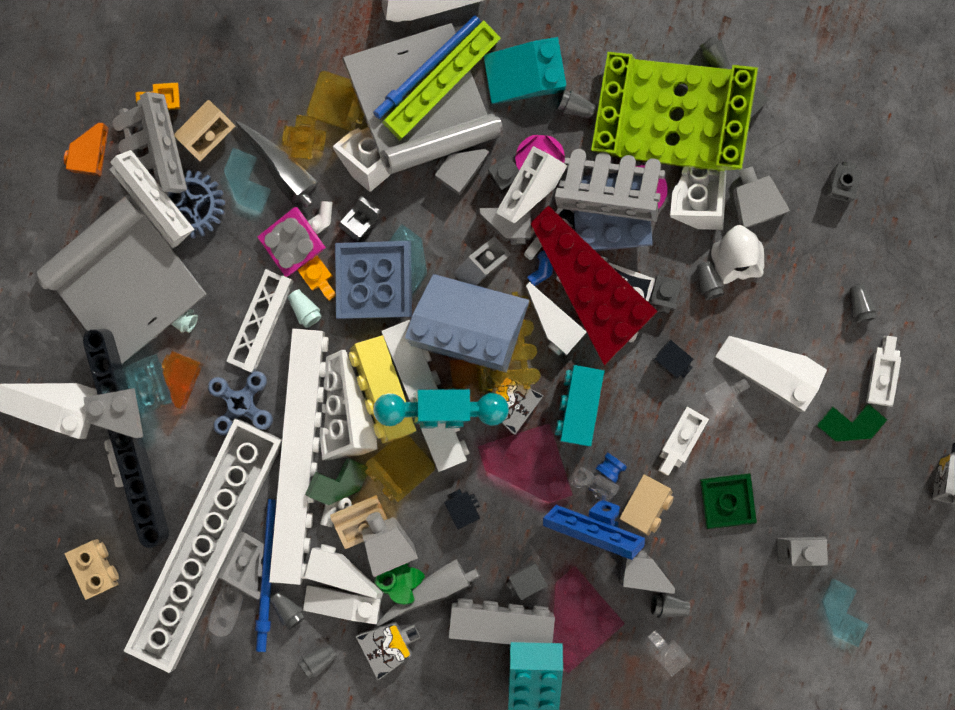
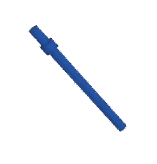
(396, 96)
(263, 625)

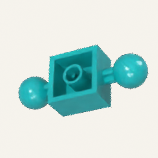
(441, 407)

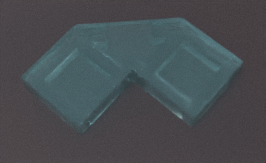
(238, 173)
(418, 262)
(836, 603)

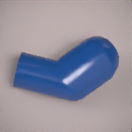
(544, 271)

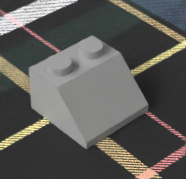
(643, 574)

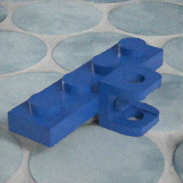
(596, 529)

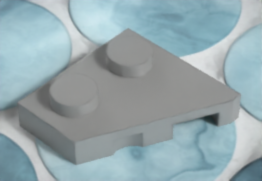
(115, 412)
(244, 565)

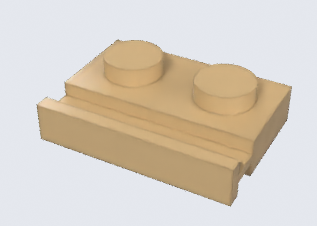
(352, 520)

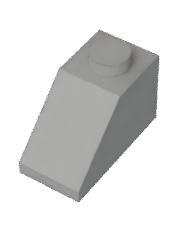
(460, 169)
(509, 231)
(482, 262)

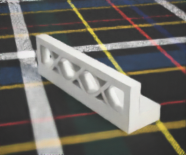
(151, 198)
(267, 325)

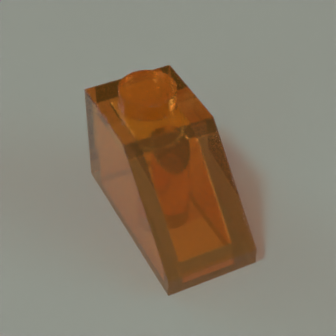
(180, 376)
(465, 378)

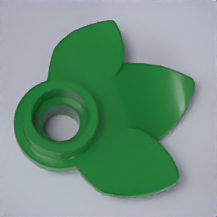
(403, 582)

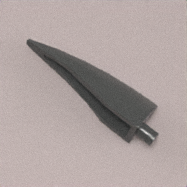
(287, 173)

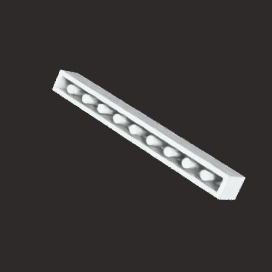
(297, 456)

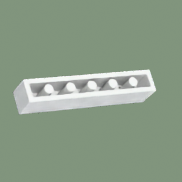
(415, 376)

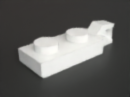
(884, 373)
(682, 440)

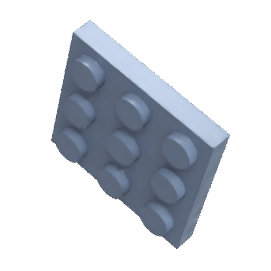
(613, 232)
(373, 280)

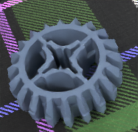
(201, 201)

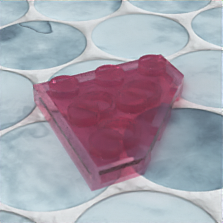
(529, 462)
(581, 618)

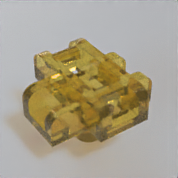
(304, 134)

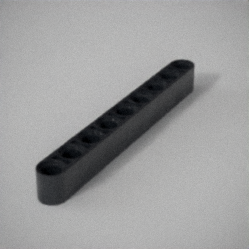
(123, 450)

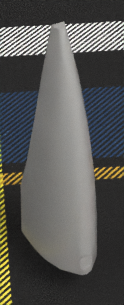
(438, 586)

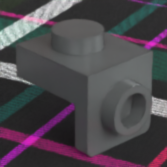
(360, 218)

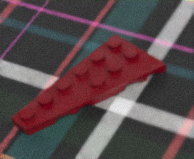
(600, 295)

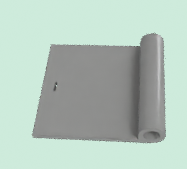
(448, 127)
(122, 278)

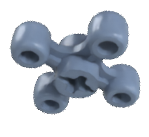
(247, 393)

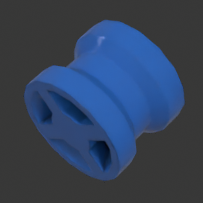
(611, 467)

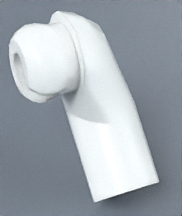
(323, 219)
(335, 507)

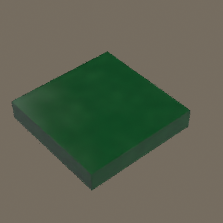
(728, 501)

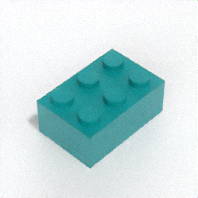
(579, 405)
(535, 676)

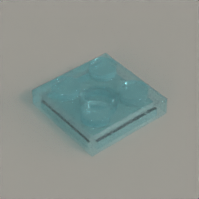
(149, 384)

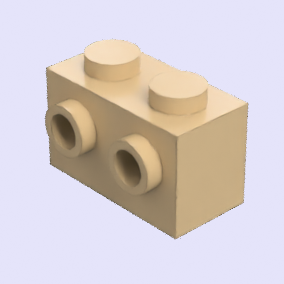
(204, 130)
(647, 505)
(92, 568)

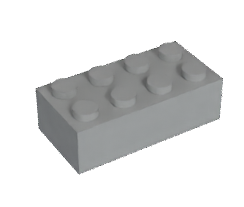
(500, 624)

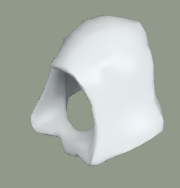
(738, 249)

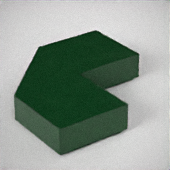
(862, 427)
(347, 483)

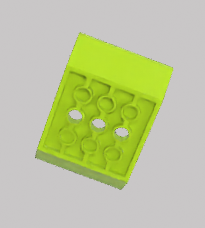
(638, 106)

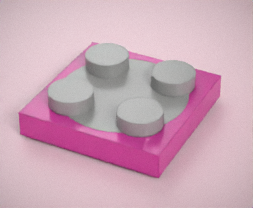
(291, 242)

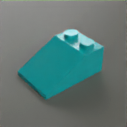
(525, 71)

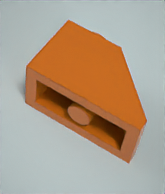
(88, 151)

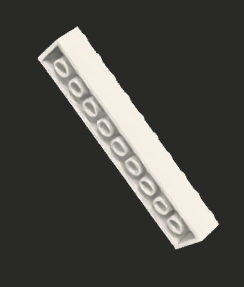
(203, 545)

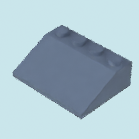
(467, 322)

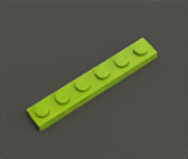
(441, 80)

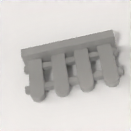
(157, 136)
(609, 200)

